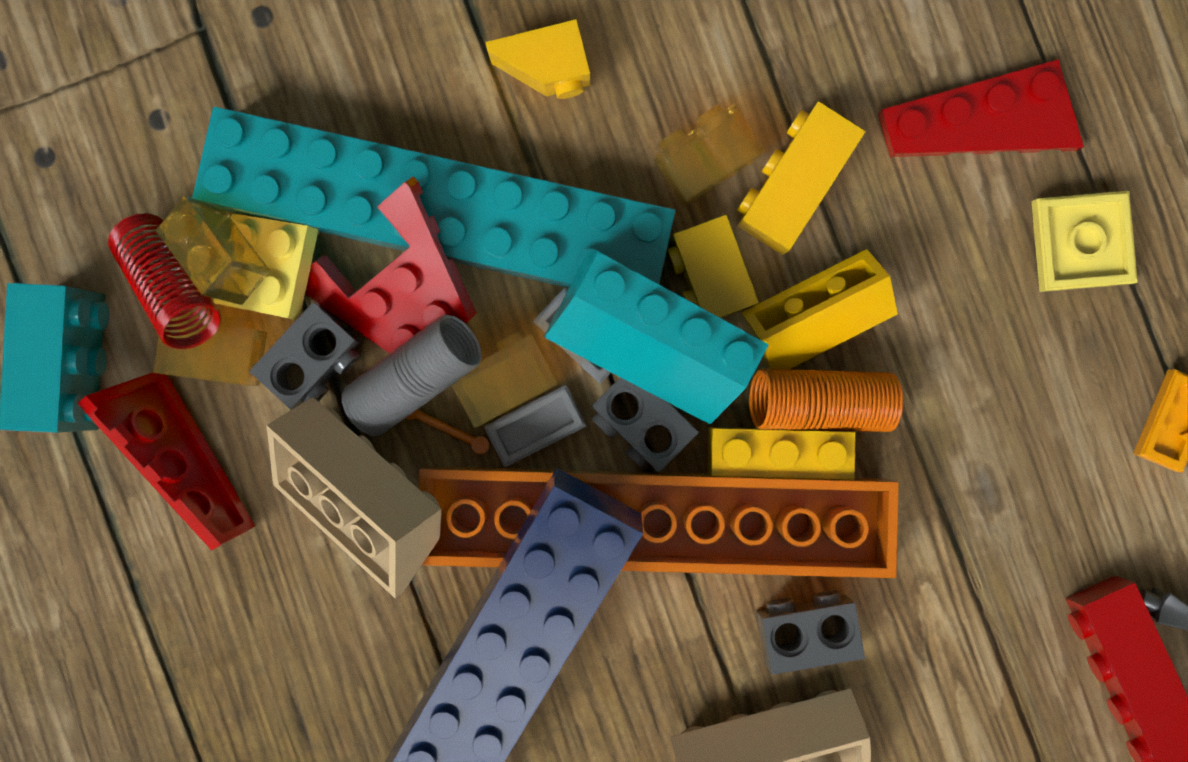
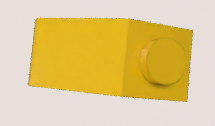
(545, 59)

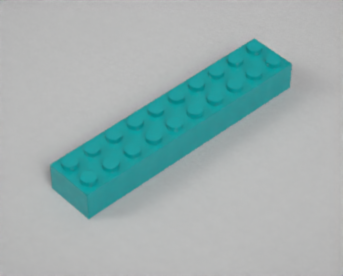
(482, 212)

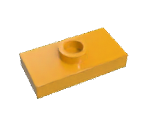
(1166, 429)

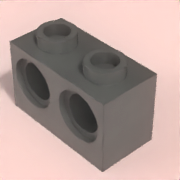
(299, 347)
(650, 412)
(809, 646)

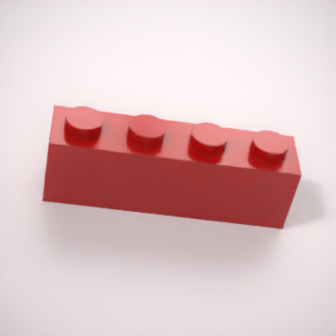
(1134, 667)

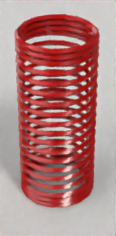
(177, 302)

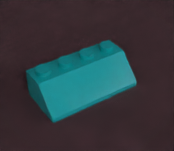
(654, 338)

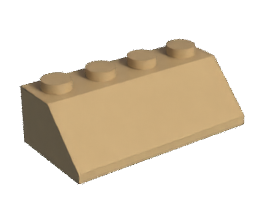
(353, 494)
(806, 731)

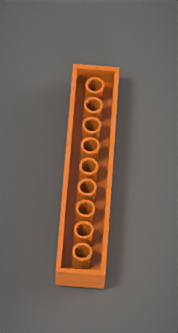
(687, 520)

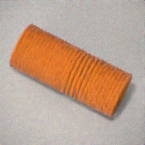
(833, 398)

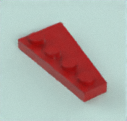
(1001, 114)
(166, 446)

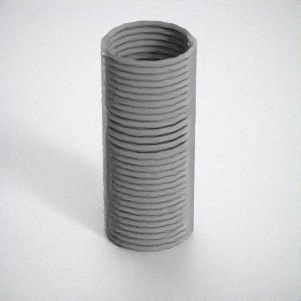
(411, 375)

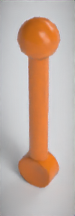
(479, 444)

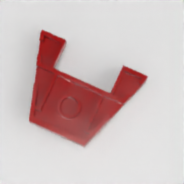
(406, 292)

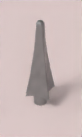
(1166, 608)

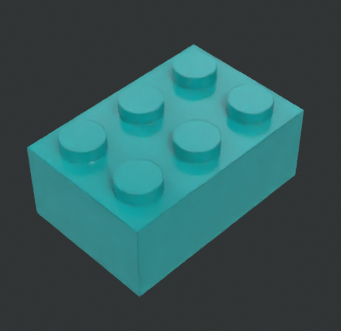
(51, 357)

